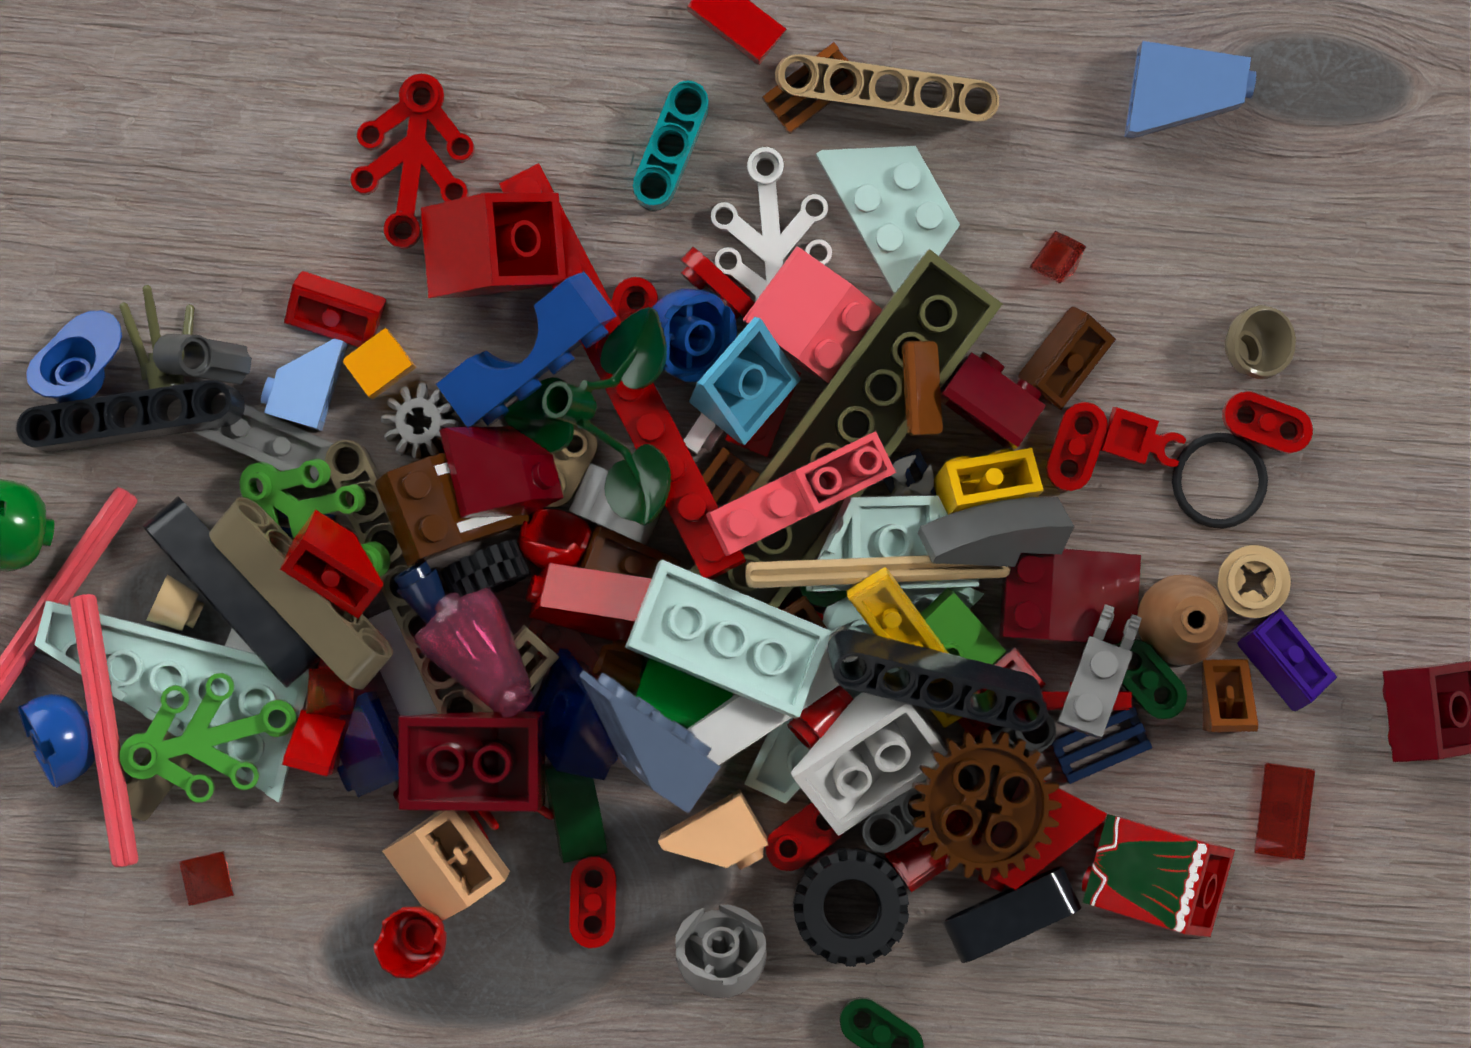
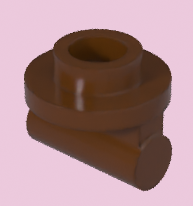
(620, 664)

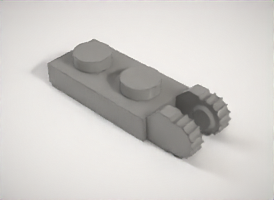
(1098, 678)

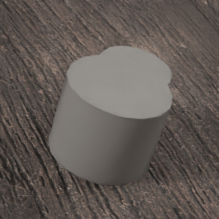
(593, 506)

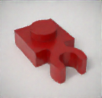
(1134, 437)

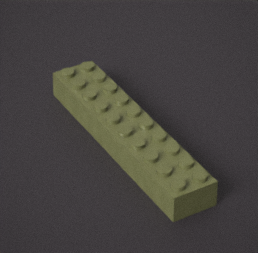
(868, 397)

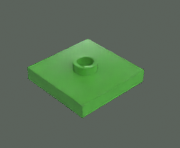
(961, 630)

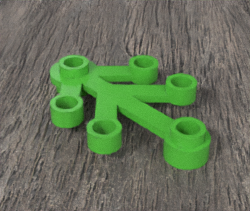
(298, 511)
(199, 740)

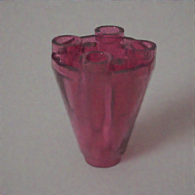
(478, 650)

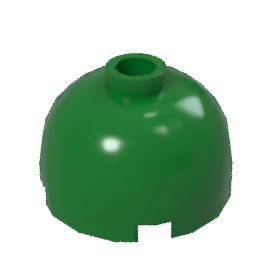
(22, 525)

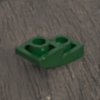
(575, 815)

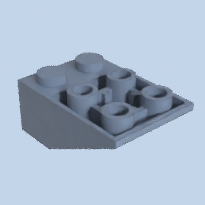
(652, 745)

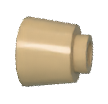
(175, 605)

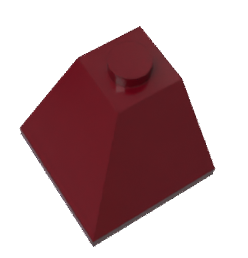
(499, 471)

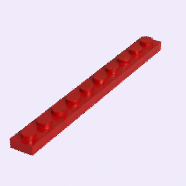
(645, 413)

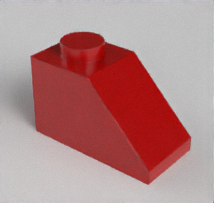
(332, 564)
(316, 743)

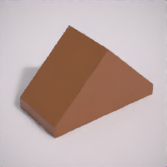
(1228, 696)

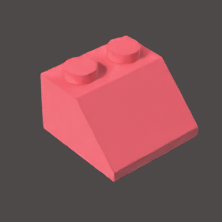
(814, 314)

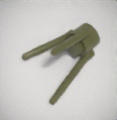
(147, 366)

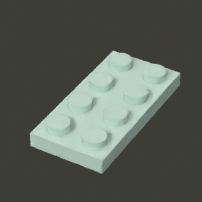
(728, 639)

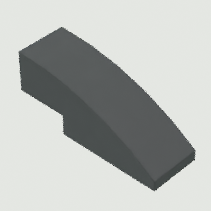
(998, 532)

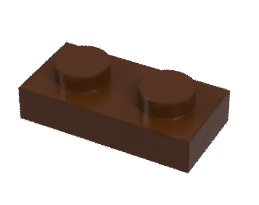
(622, 555)

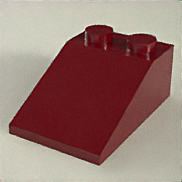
(1066, 594)
(472, 762)

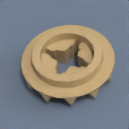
(1275, 584)

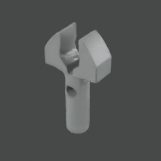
(922, 487)

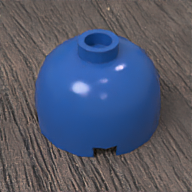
(695, 331)
(59, 736)

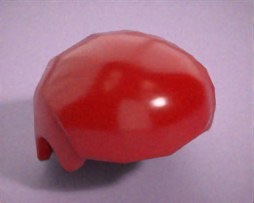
(554, 538)
(410, 942)

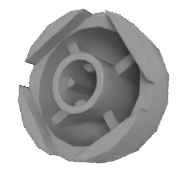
(721, 951)

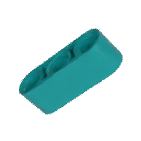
(677, 124)

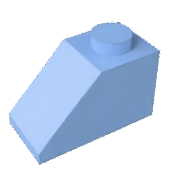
(305, 386)

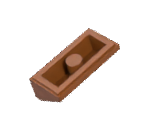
(922, 388)

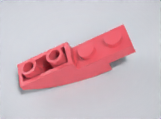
(800, 493)

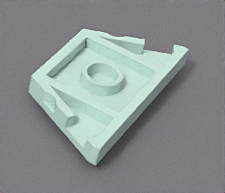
(891, 205)
(884, 529)

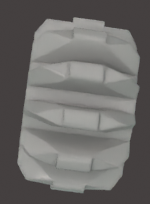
(409, 433)

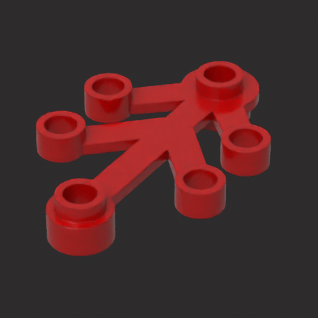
(412, 152)

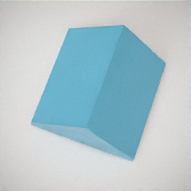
(745, 383)

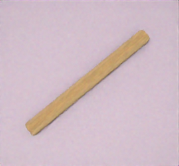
(857, 569)

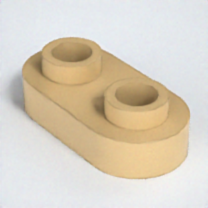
(573, 466)

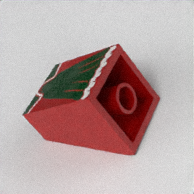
(1157, 876)

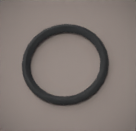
(1262, 482)

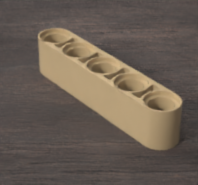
(909, 87)

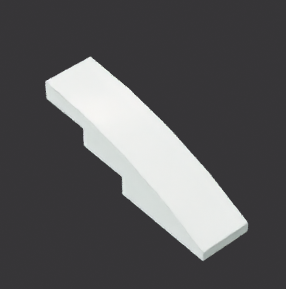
(743, 721)

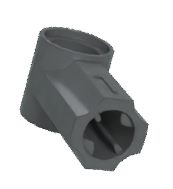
(202, 358)

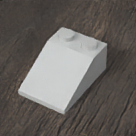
(867, 759)

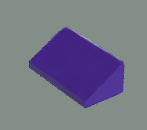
(1287, 660)

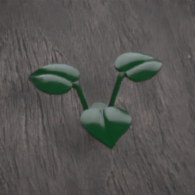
(636, 355)

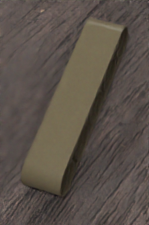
(257, 550)

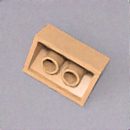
(719, 834)

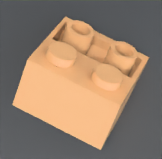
(447, 862)

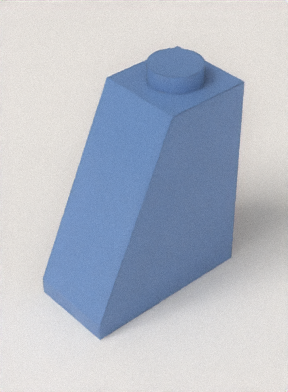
(1184, 86)

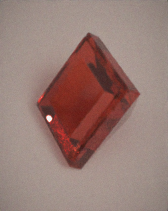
(1058, 257)
(328, 694)
(206, 878)

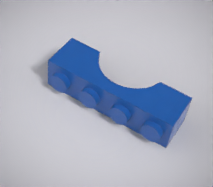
(566, 319)

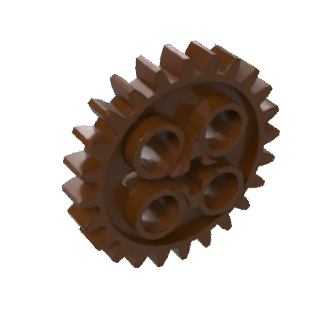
(1026, 813)

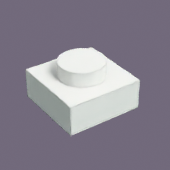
(702, 434)

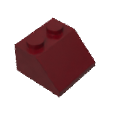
(993, 401)
(1429, 711)

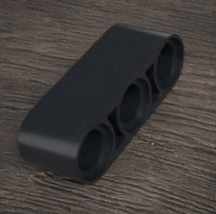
(1012, 914)

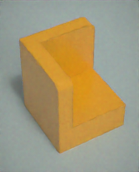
(379, 363)

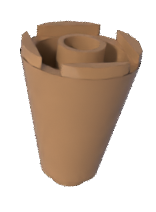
(1165, 616)

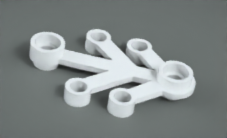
(771, 245)

